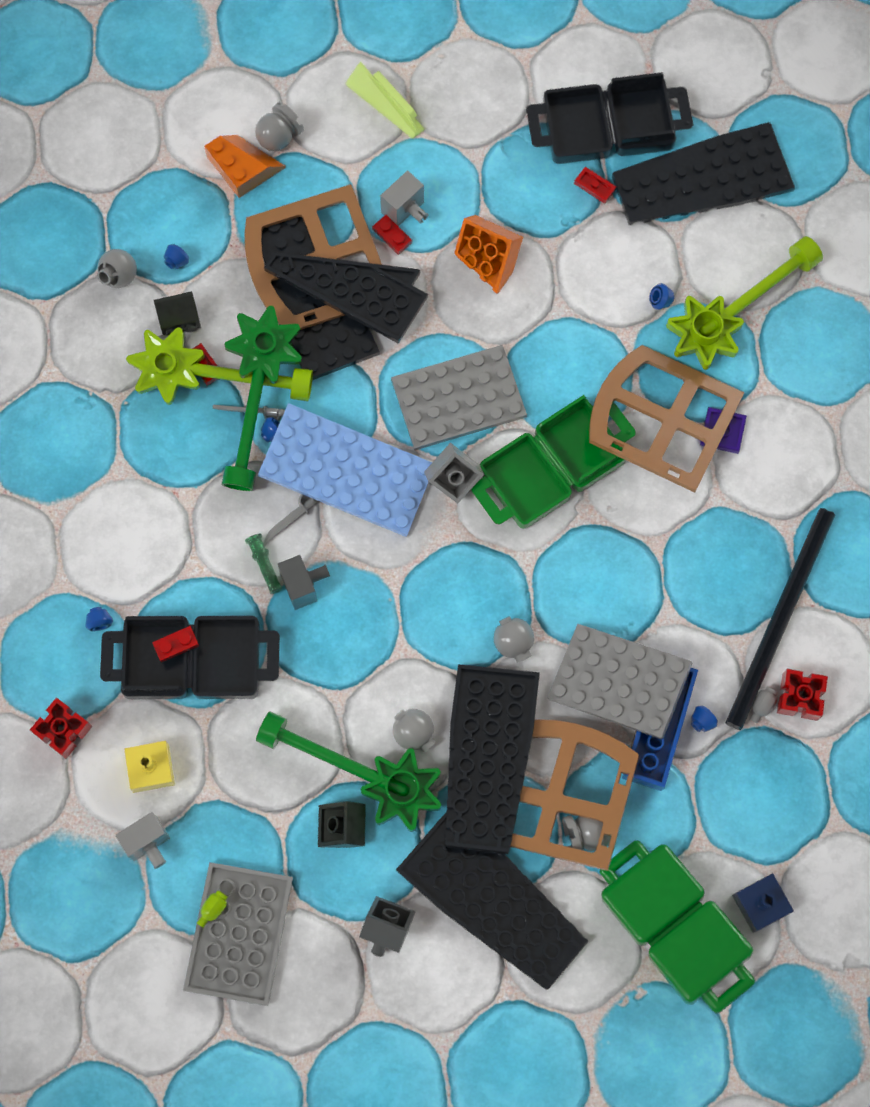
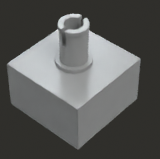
(404, 199)
(454, 473)
(144, 838)

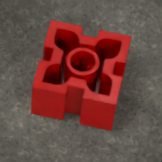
(812, 687)
(63, 740)

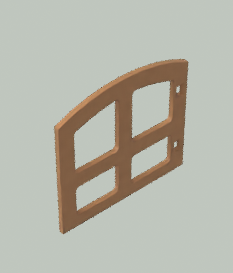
(306, 209)
(671, 419)
(553, 801)

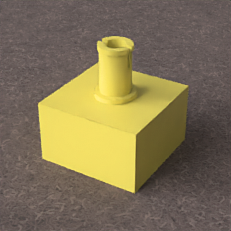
(149, 766)

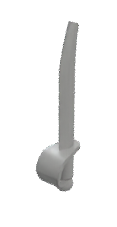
(267, 412)
(290, 518)

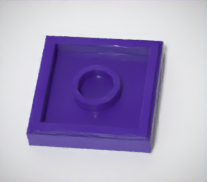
(733, 435)

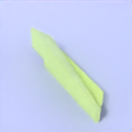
(385, 99)

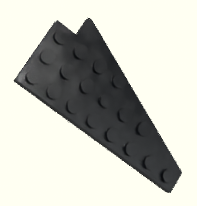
(367, 292)

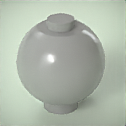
(116, 268)
(514, 638)
(413, 730)

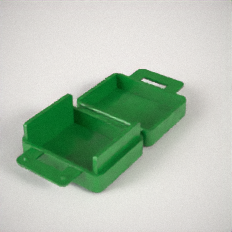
(536, 472)
(689, 941)

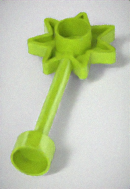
(710, 327)
(171, 366)

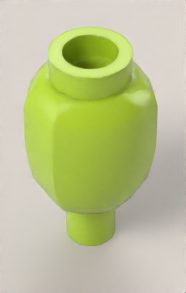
(212, 907)

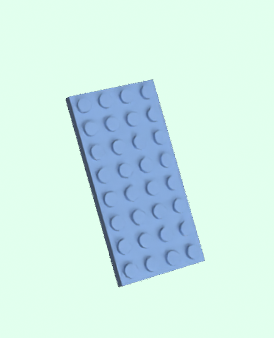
(346, 470)

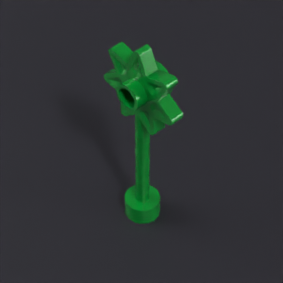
(262, 350)
(397, 788)

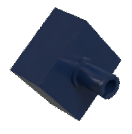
(762, 903)

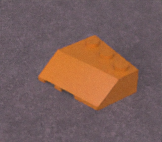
(241, 163)
(488, 250)

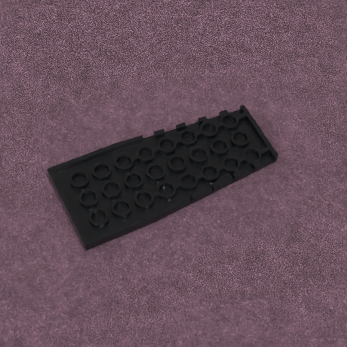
(705, 176)
(328, 344)
(488, 755)
(494, 904)

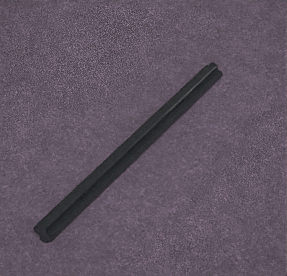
(780, 619)

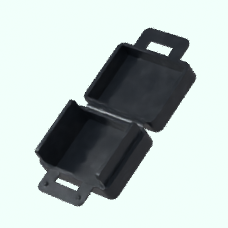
(629, 114)
(219, 668)

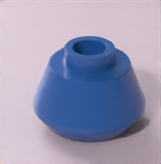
(175, 257)
(661, 296)
(269, 429)
(98, 619)
(703, 719)

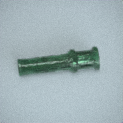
(260, 554)

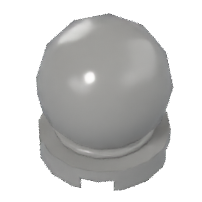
(276, 129)
(584, 833)

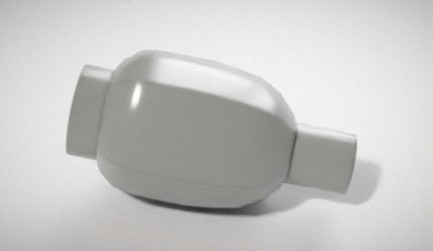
(763, 703)

